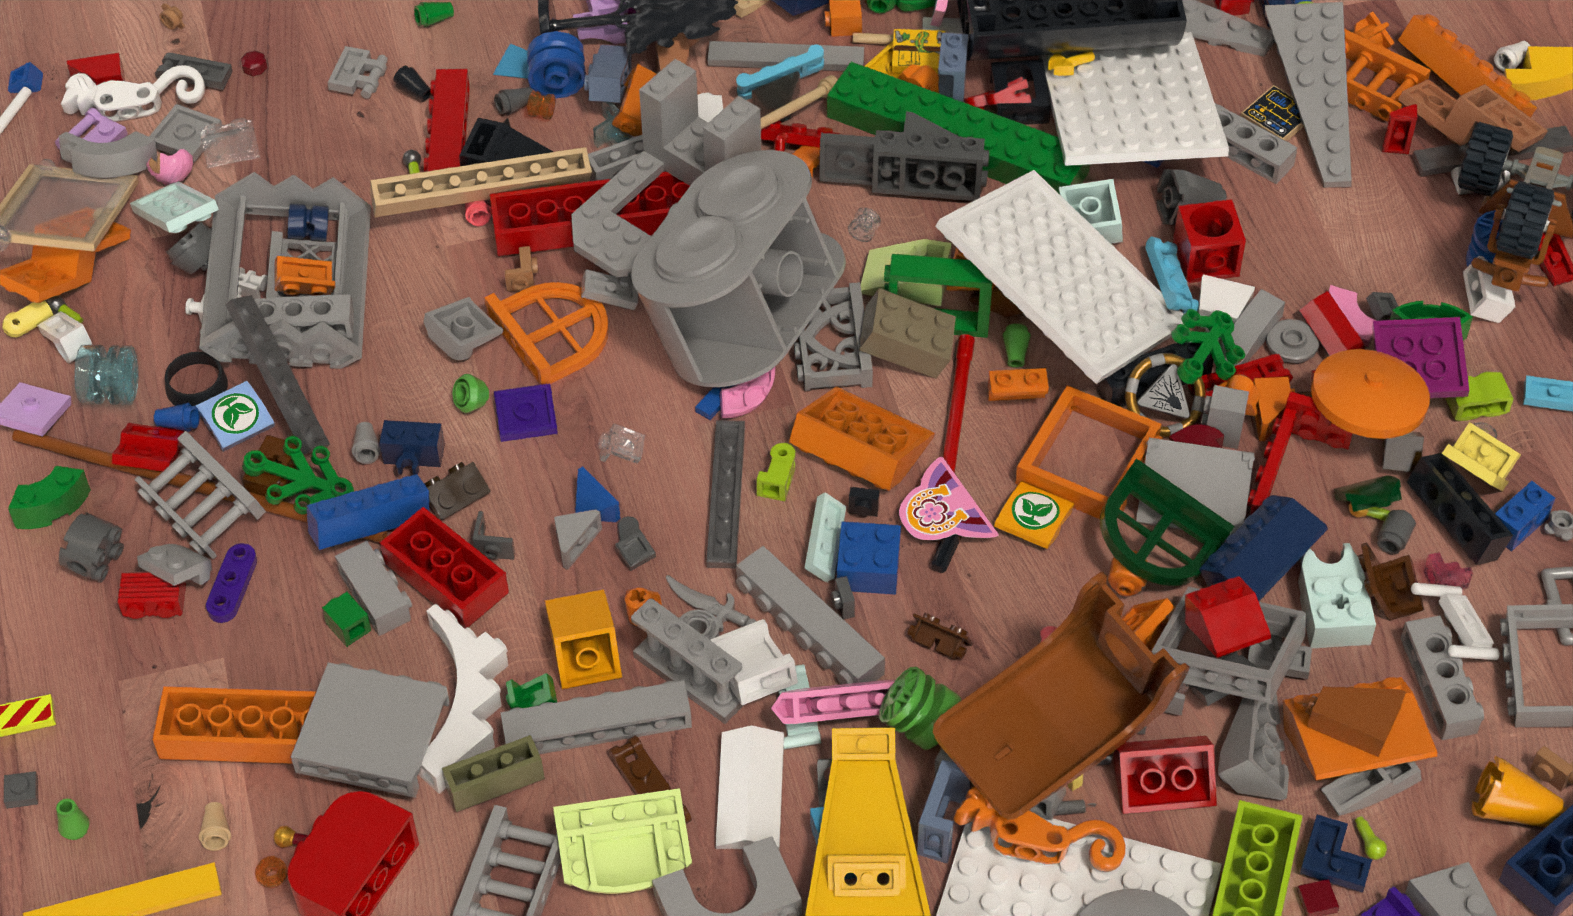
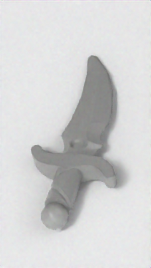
(710, 604)

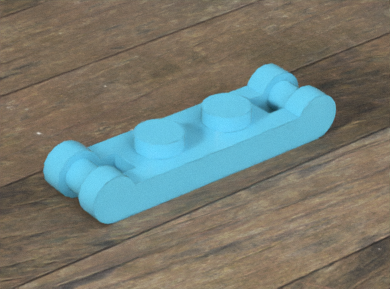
(805, 64)
(1170, 275)

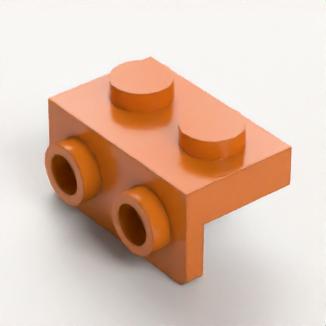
(303, 276)
(1017, 384)

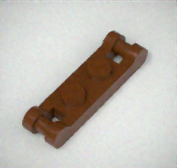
(642, 772)

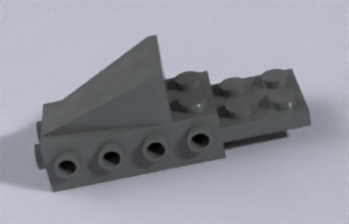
(912, 162)

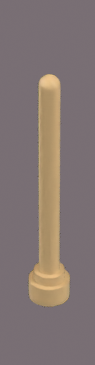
(822, 90)

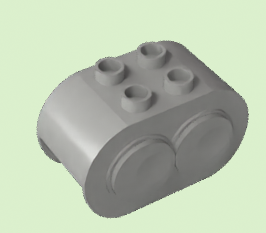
(737, 269)

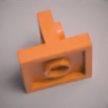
(1148, 620)

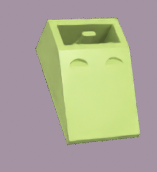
(919, 292)

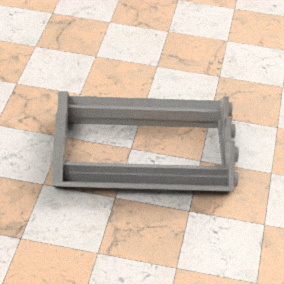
(321, 342)

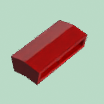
(1331, 325)

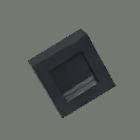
(864, 501)

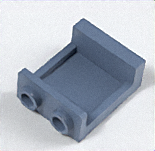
(953, 65)
(934, 831)

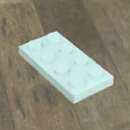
(174, 207)

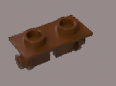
(950, 639)

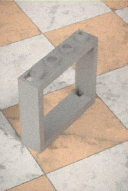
(1532, 618)
(1232, 676)

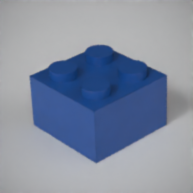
(869, 556)

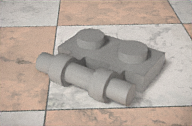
(350, 70)

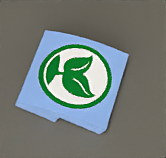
(235, 415)

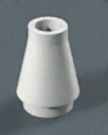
(1511, 56)

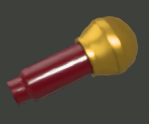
(286, 837)

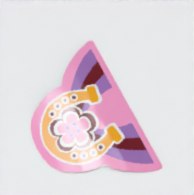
(943, 507)

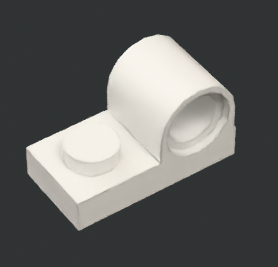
(66, 334)

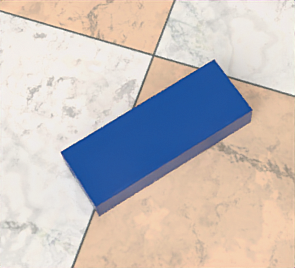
(710, 404)

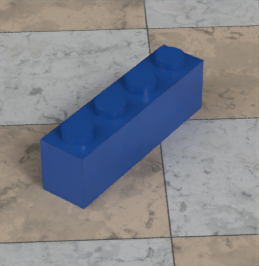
(366, 511)

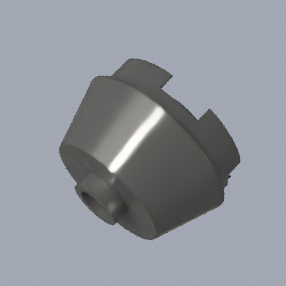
(192, 250)

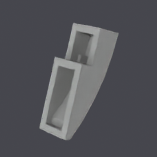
(1255, 323)
(1370, 786)

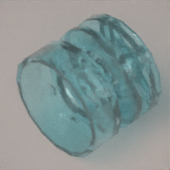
(106, 374)

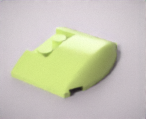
(622, 841)

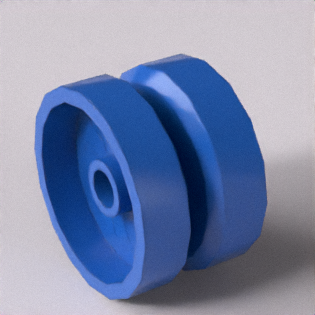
(556, 64)

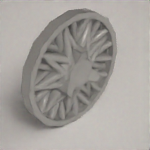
(1292, 340)

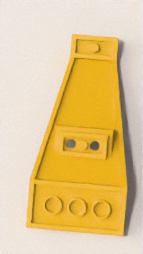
(865, 833)

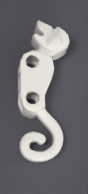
(128, 96)

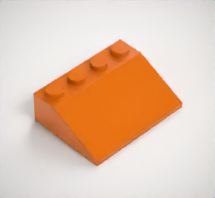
(860, 437)
(1329, 757)

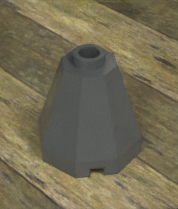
(1184, 188)

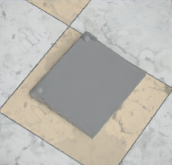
(1207, 473)

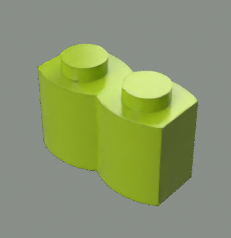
(1487, 397)

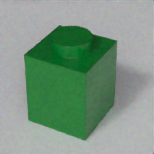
(346, 618)

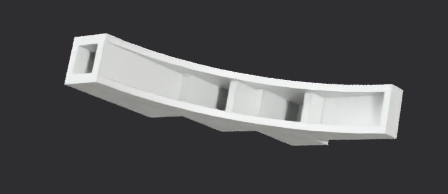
(476, 696)

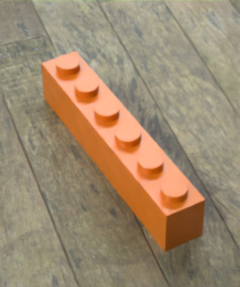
(1457, 62)

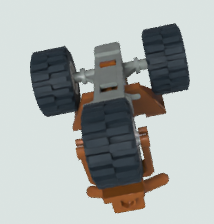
(1524, 206)

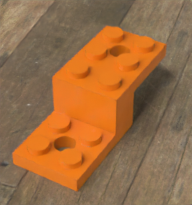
(57, 269)

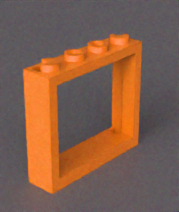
(1099, 410)

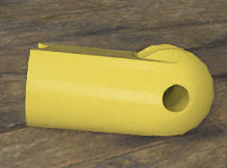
(26, 319)

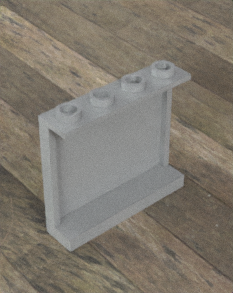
(369, 729)

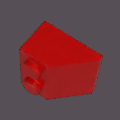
(1226, 616)

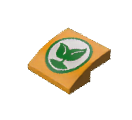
(1034, 515)

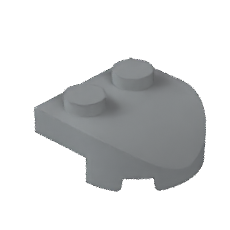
(176, 564)

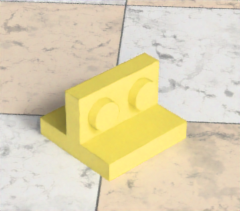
(1483, 456)

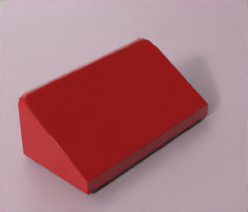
(1400, 130)

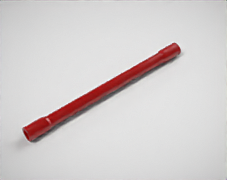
(963, 359)

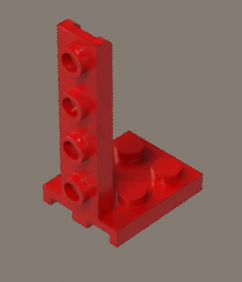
(1302, 419)

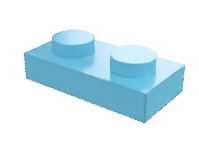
(1548, 393)

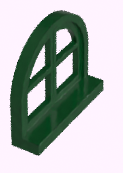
(1175, 507)

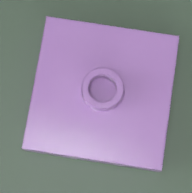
(32, 409)

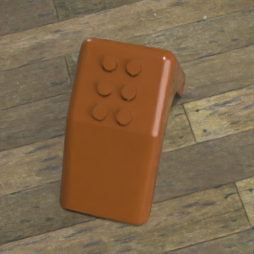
(1059, 706)

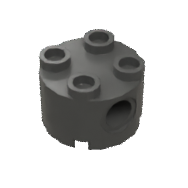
(91, 546)

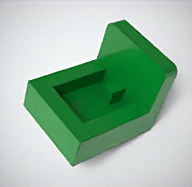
(531, 693)

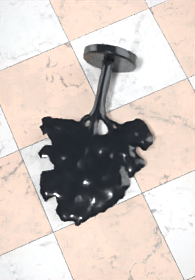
(651, 22)

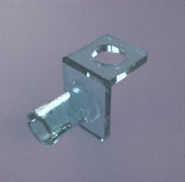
(606, 131)

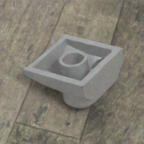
(460, 328)

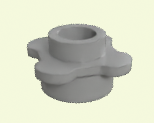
(1561, 518)

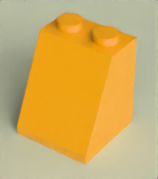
(583, 639)

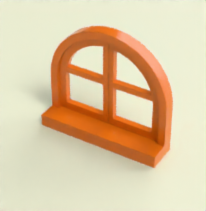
(524, 345)

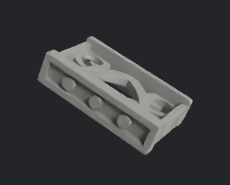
(857, 364)

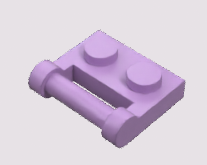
(103, 132)

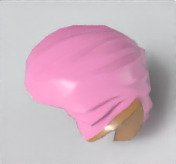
(172, 167)

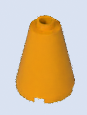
(1514, 796)

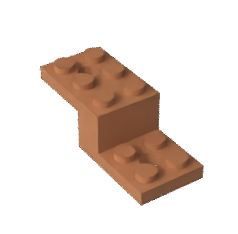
(1460, 116)

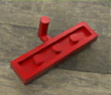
(793, 134)

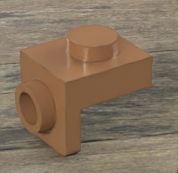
(522, 277)
(1552, 768)

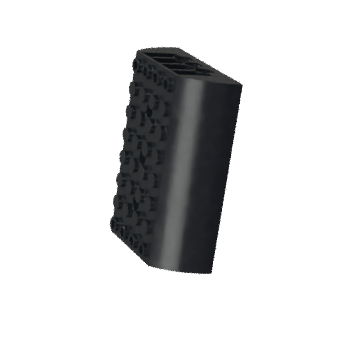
(1086, 28)

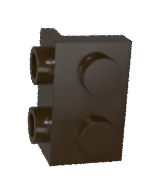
(456, 490)

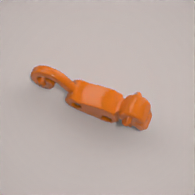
(1033, 834)

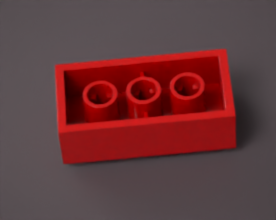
(444, 567)

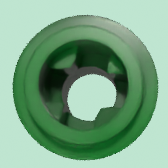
(432, 12)

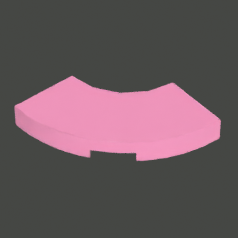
(1348, 304)
(745, 396)

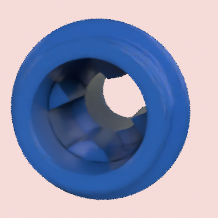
(178, 417)

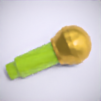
(1375, 512)

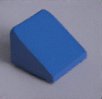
(25, 76)

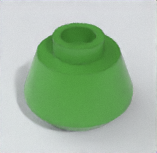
(469, 393)

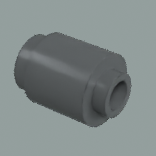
(1396, 531)

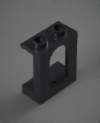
(1025, 113)

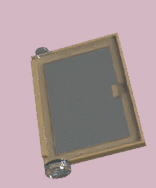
(61, 207)

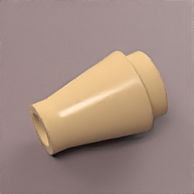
(214, 828)

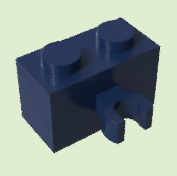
(412, 444)

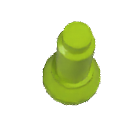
(1374, 847)

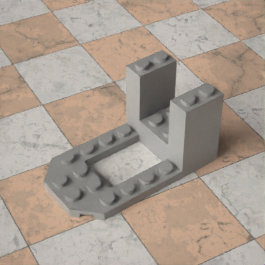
(672, 142)

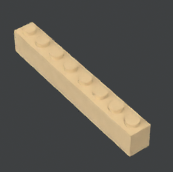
(477, 181)

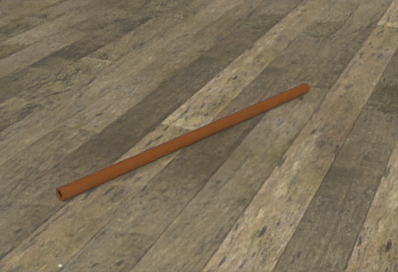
(105, 459)

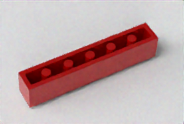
(448, 119)

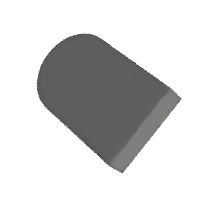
(627, 527)

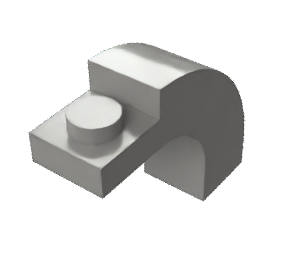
(108, 159)

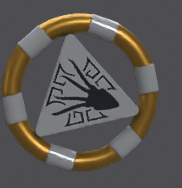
(1165, 393)

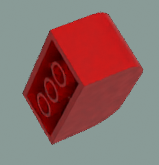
(351, 856)

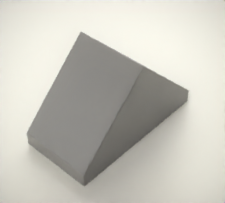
(575, 534)

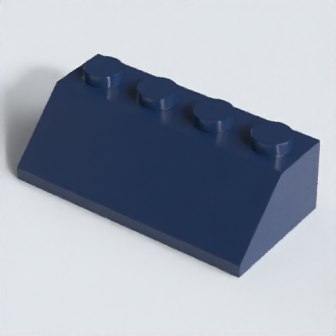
(1265, 545)

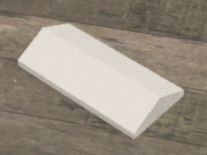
(749, 787)

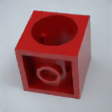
(1209, 240)

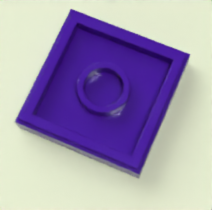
(525, 412)

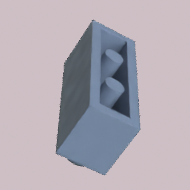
(608, 74)

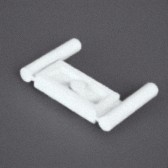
(1464, 619)

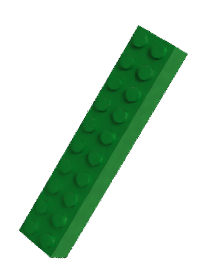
(880, 102)

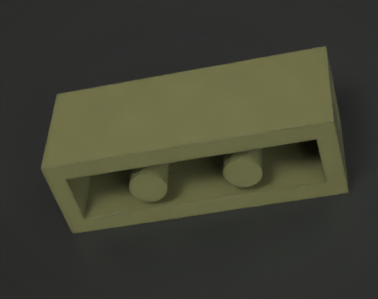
(493, 773)

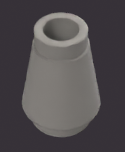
(365, 444)

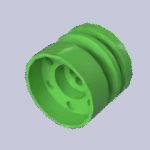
(915, 705)

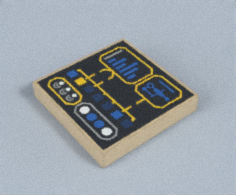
(1275, 113)

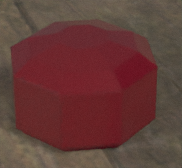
(254, 63)

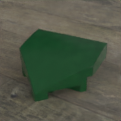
(1371, 493)

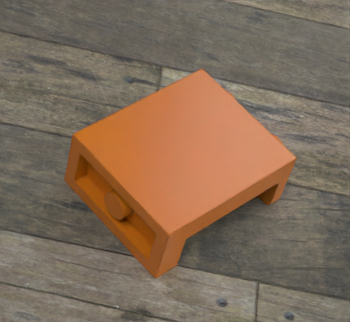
(629, 116)

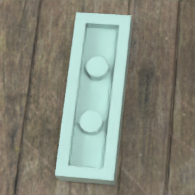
(825, 537)

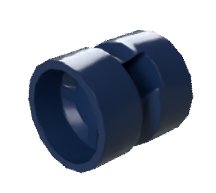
(317, 218)

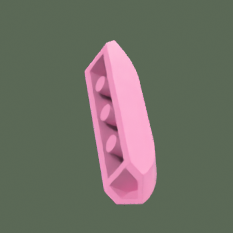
(831, 702)

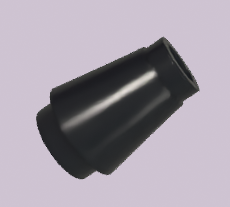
(410, 81)

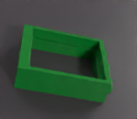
(945, 272)

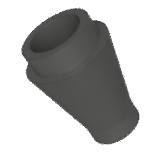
(511, 100)

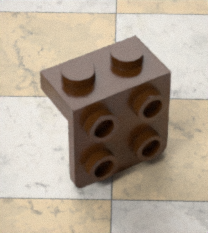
(1391, 584)

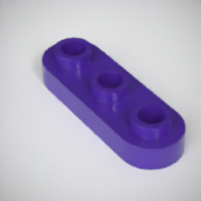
(231, 591)

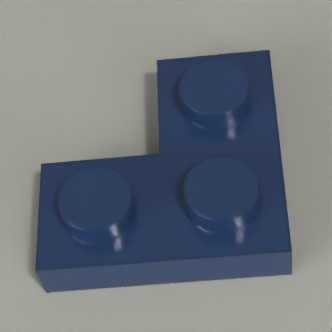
(1326, 859)

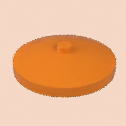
(1370, 393)

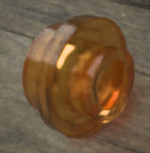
(270, 864)

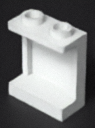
(763, 664)

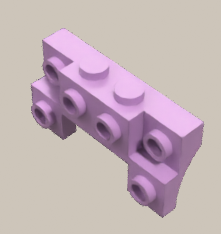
(606, 32)

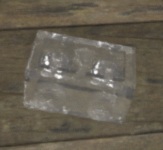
(229, 142)

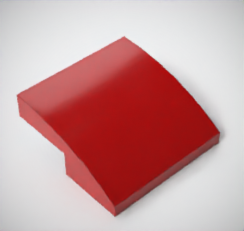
(147, 447)

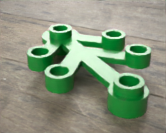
(1219, 326)
(302, 477)

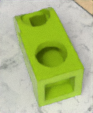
(778, 479)

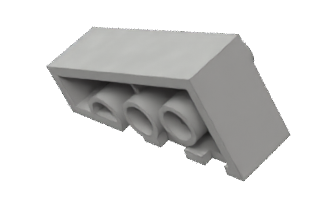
(1450, 893)

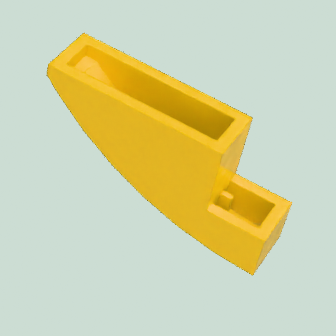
(1544, 72)

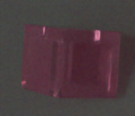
(1446, 574)

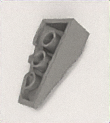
(1252, 752)

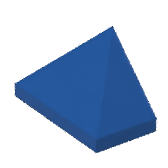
(593, 496)

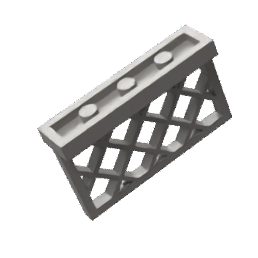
(309, 248)

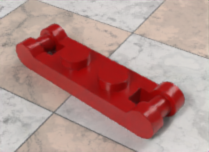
(1253, 369)

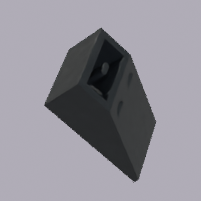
(496, 142)

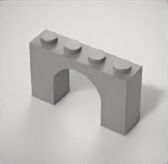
(768, 872)

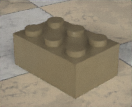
(907, 333)

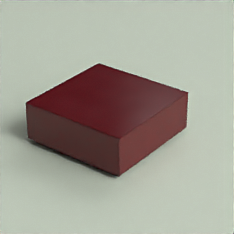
(1318, 898)

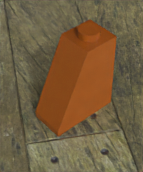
(1356, 715)

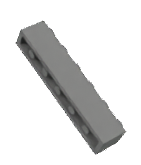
(808, 619)
(601, 717)

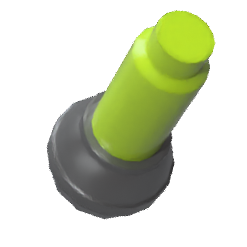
(412, 160)
(58, 304)

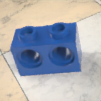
(1525, 512)

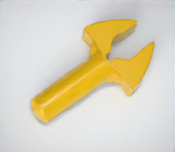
(1065, 66)

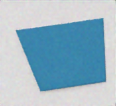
(513, 63)

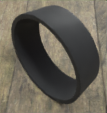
(188, 359)

